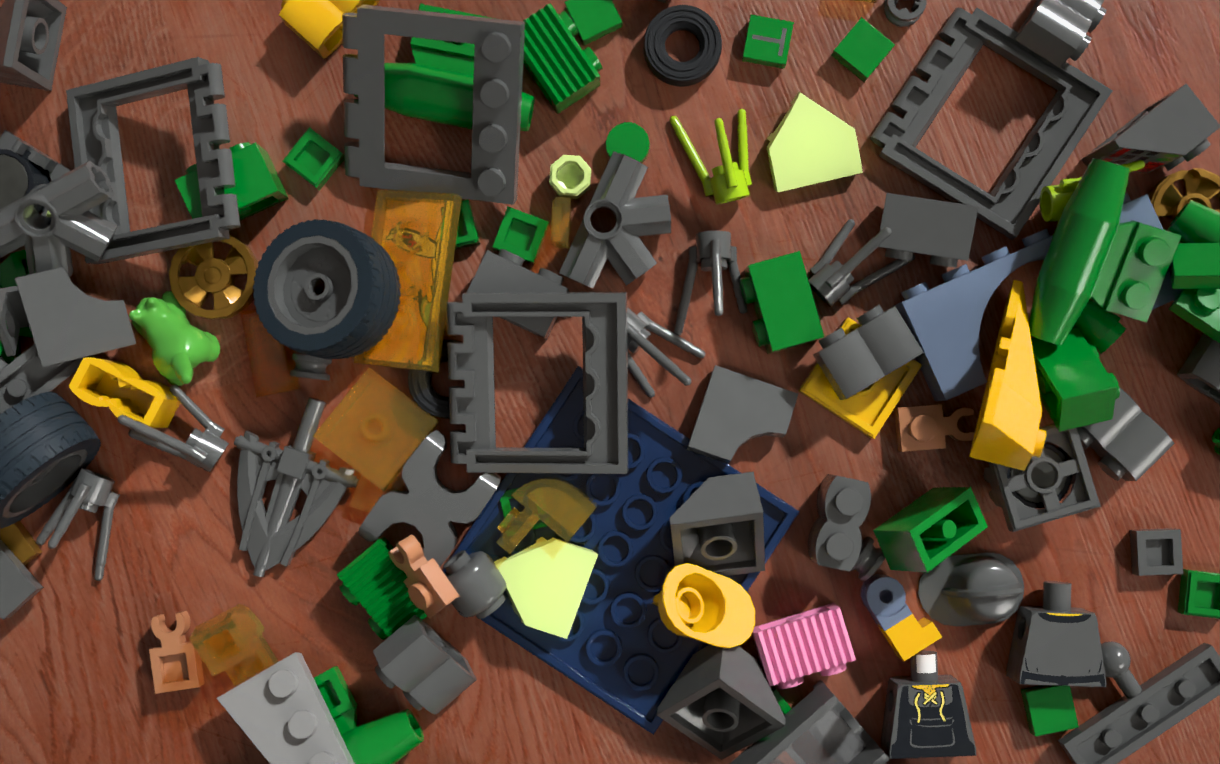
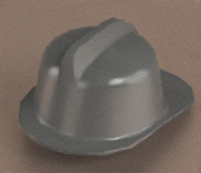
(972, 589)

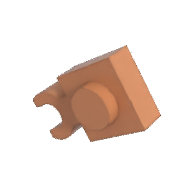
(926, 427)
(426, 582)
(175, 662)

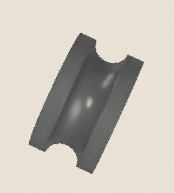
(903, 17)
(310, 367)
(869, 559)

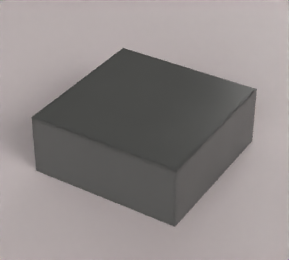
(1156, 551)

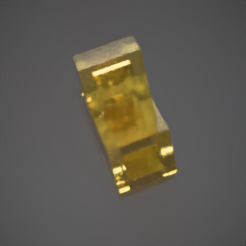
(553, 502)
(233, 644)

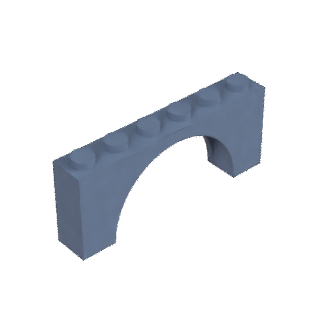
(950, 315)

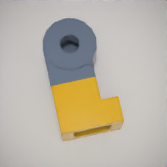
(887, 606)

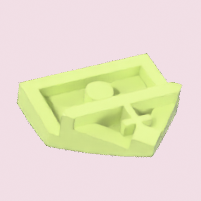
(811, 147)
(547, 583)

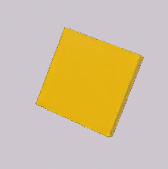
(871, 406)

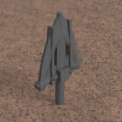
(270, 534)

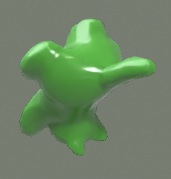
(174, 341)

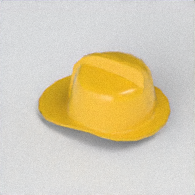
(705, 606)

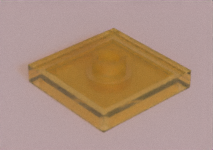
(376, 429)

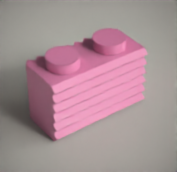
(803, 646)

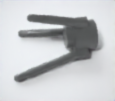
(714, 253)
(833, 280)
(638, 338)
(200, 449)
(88, 493)

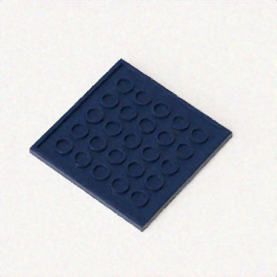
(617, 636)

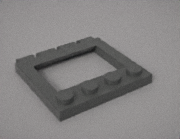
(495, 101)
(98, 140)
(1040, 155)
(603, 382)

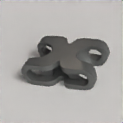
(429, 503)

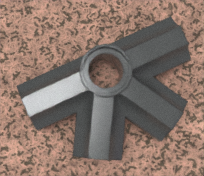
(633, 219)
(70, 225)

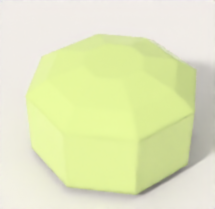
(570, 176)

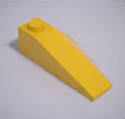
(1011, 403)

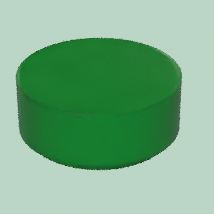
(628, 140)

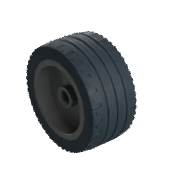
(326, 290)
(40, 453)

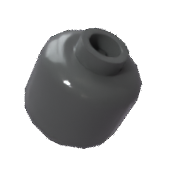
(476, 582)

